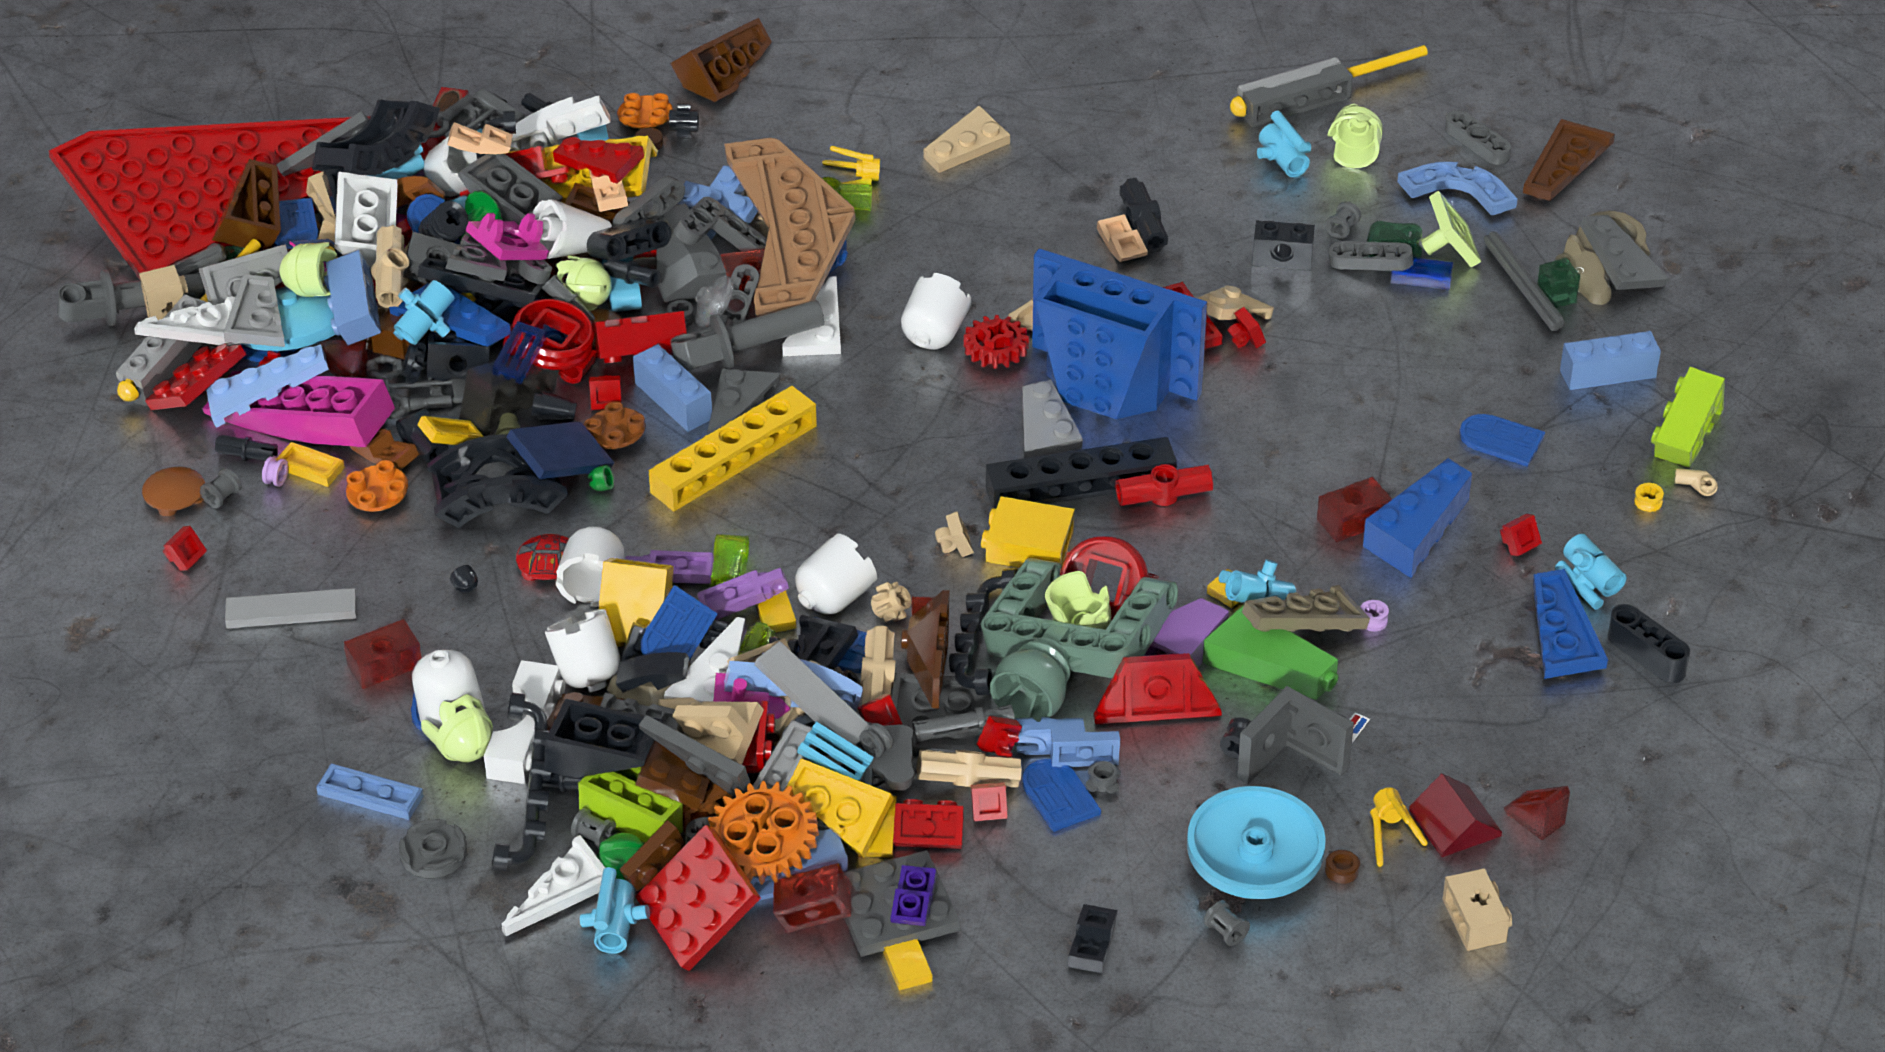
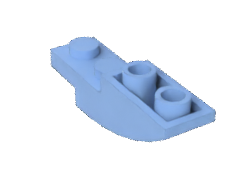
(757, 681)

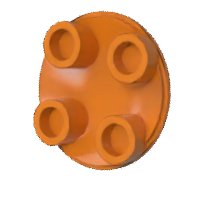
(644, 110)
(376, 487)

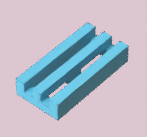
(840, 743)

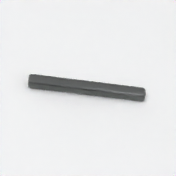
(1524, 281)

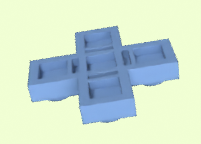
(725, 190)

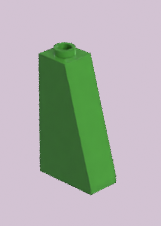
(1270, 657)

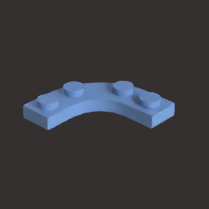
(1446, 175)

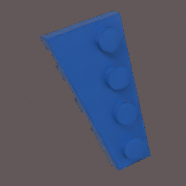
(467, 319)
(1564, 628)

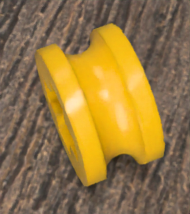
(1652, 490)

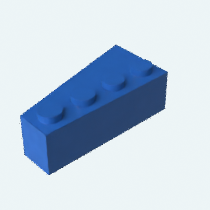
(1417, 517)

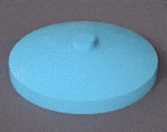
(302, 320)
(1256, 842)

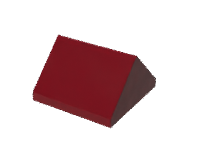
(1453, 816)

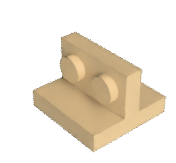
(721, 725)

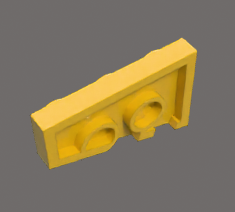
(842, 803)

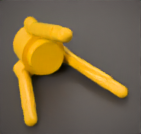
(866, 167)
(1391, 809)

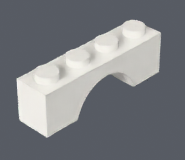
(511, 749)

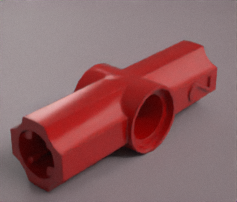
(1164, 485)

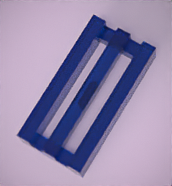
(1425, 274)
(510, 372)

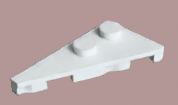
(191, 324)
(822, 339)
(701, 673)
(565, 884)

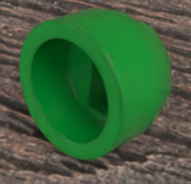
(602, 478)

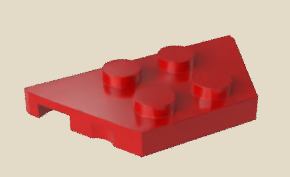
(1156, 690)

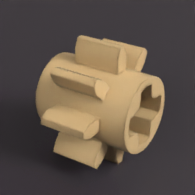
(891, 601)

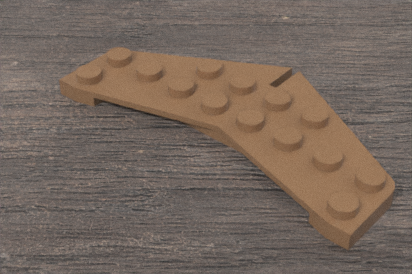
(803, 220)

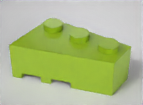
(1689, 417)
(630, 806)

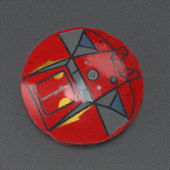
(541, 556)

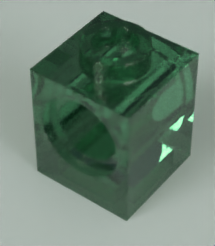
(1559, 282)

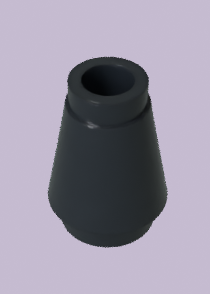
(553, 407)

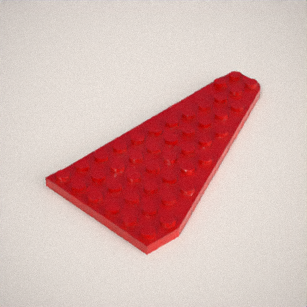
(168, 186)

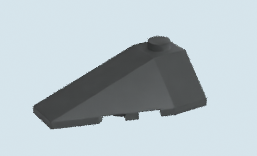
(684, 266)

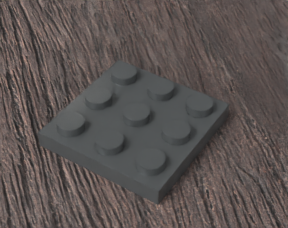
(955, 699)
(873, 900)

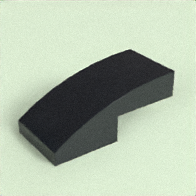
(659, 668)
(1092, 938)

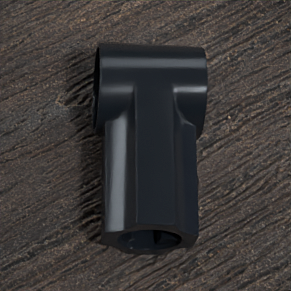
(412, 434)

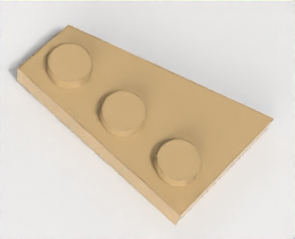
(966, 140)

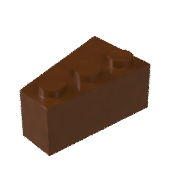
(252, 208)

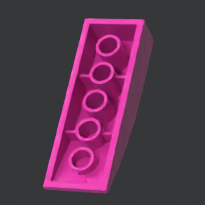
(320, 411)

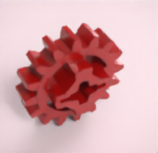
(996, 341)

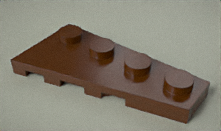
(1565, 157)

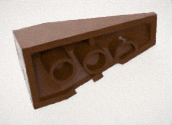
(722, 63)
(928, 645)

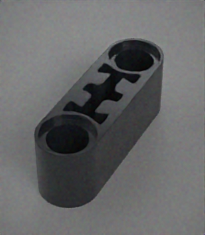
(628, 239)
(1648, 643)

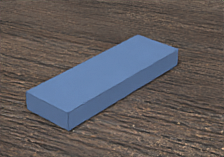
(370, 791)

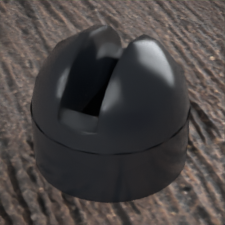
(464, 579)

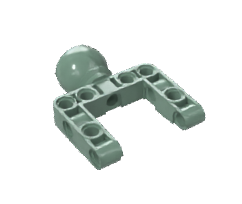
(1043, 652)

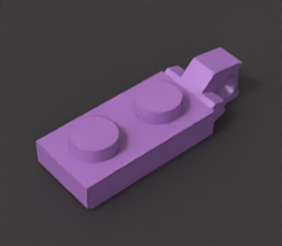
(688, 566)
(743, 591)

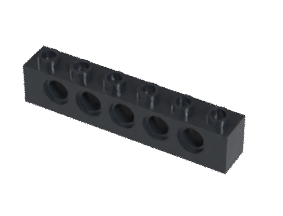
(1075, 473)

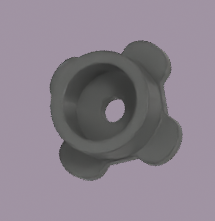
(1103, 777)

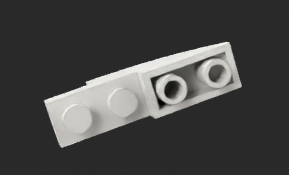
(559, 121)

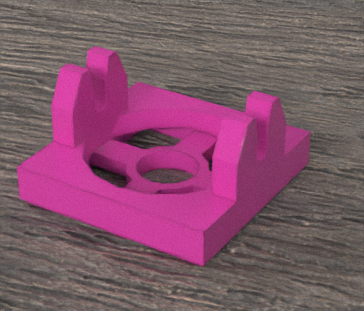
(526, 237)

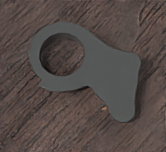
(894, 764)

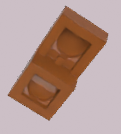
(411, 187)
(385, 448)

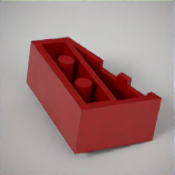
(636, 334)

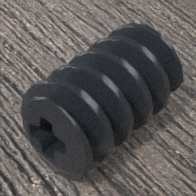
(445, 222)

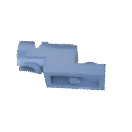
(1067, 742)

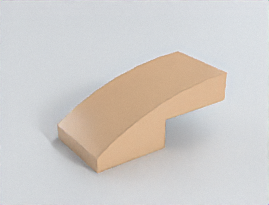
(488, 142)
(608, 194)
(1121, 239)

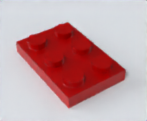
(195, 376)

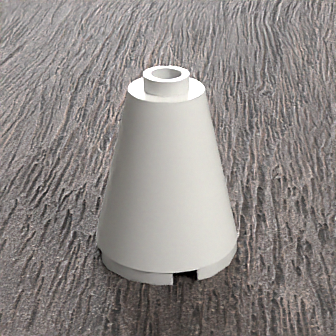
(566, 228)

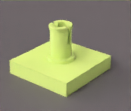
(1452, 230)

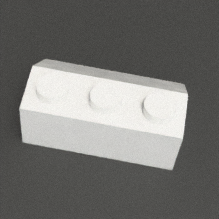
(361, 210)

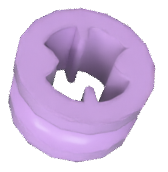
(275, 471)
(1380, 611)

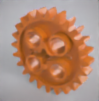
(764, 830)

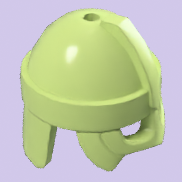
(1356, 136)
(304, 269)
(586, 279)
(1075, 603)
(462, 734)

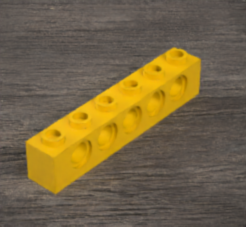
(732, 448)

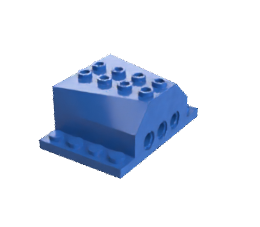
(1115, 338)

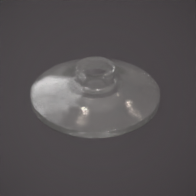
(712, 300)

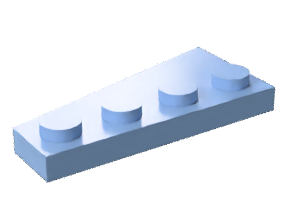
(265, 381)

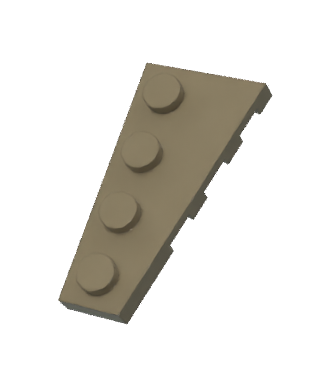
(1314, 612)

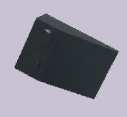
(595, 740)

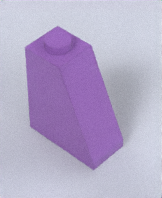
(1187, 629)

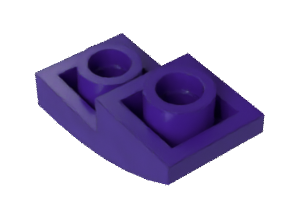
(913, 895)

